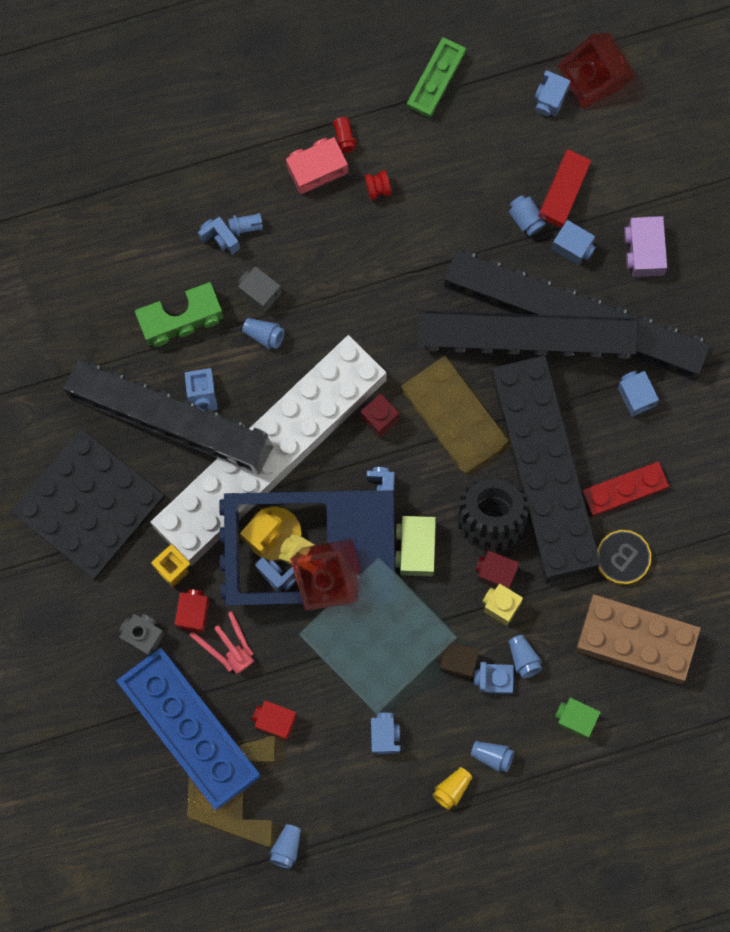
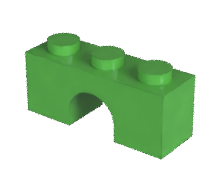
(160, 327)

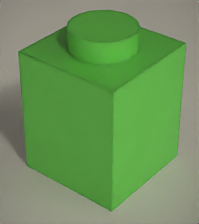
(577, 718)

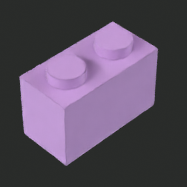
(647, 246)

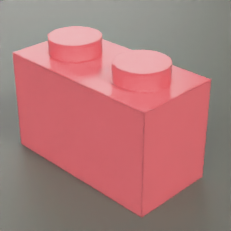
(316, 165)

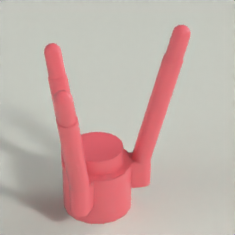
(238, 658)

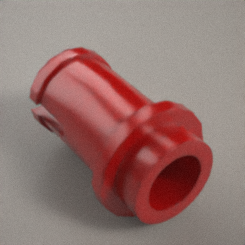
(344, 134)

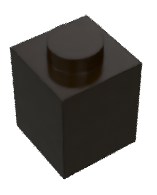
(458, 660)

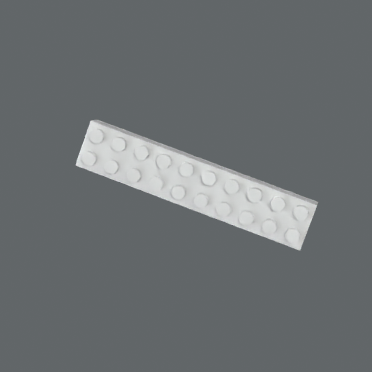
(295, 429)

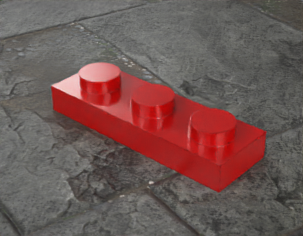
(625, 489)

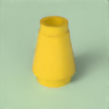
(452, 788)

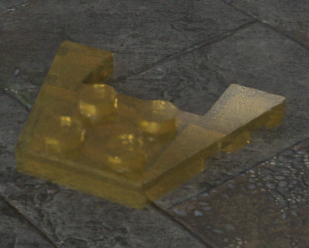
(230, 816)

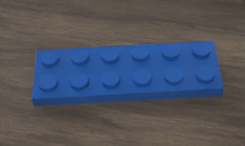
(188, 729)

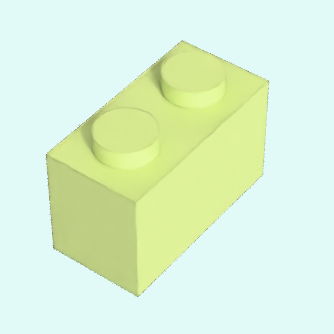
(417, 546)

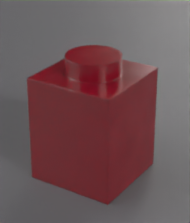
(379, 415)
(496, 570)

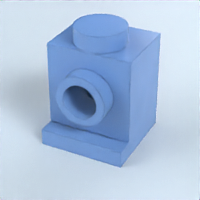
(551, 94)
(384, 734)

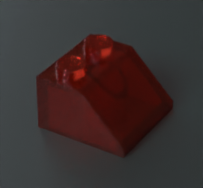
(596, 69)
(327, 574)

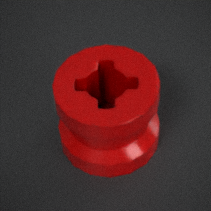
(378, 185)

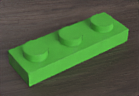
(436, 77)

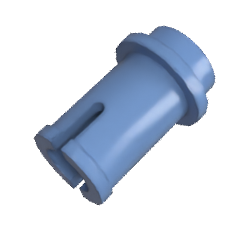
(245, 224)

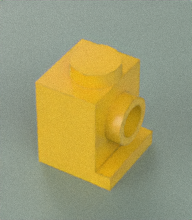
(261, 531)
(171, 565)

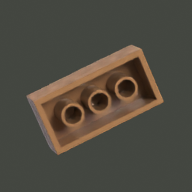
(638, 639)

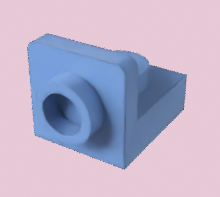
(224, 237)
(201, 389)
(382, 474)
(271, 573)
(494, 678)

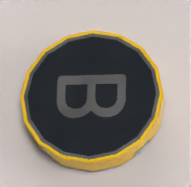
(623, 557)

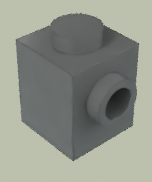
(141, 634)

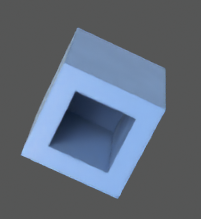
(574, 243)
(637, 393)

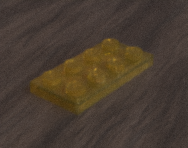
(454, 414)

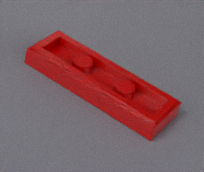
(564, 188)

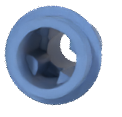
(264, 332)
(525, 658)
(493, 755)
(286, 847)

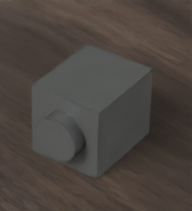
(259, 289)

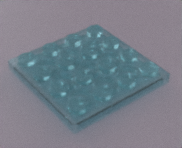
(380, 638)

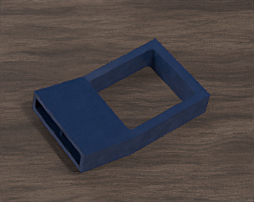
(353, 515)

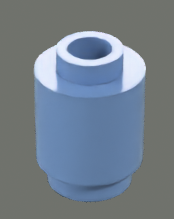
(525, 214)

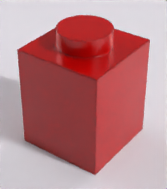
(192, 611)
(274, 720)

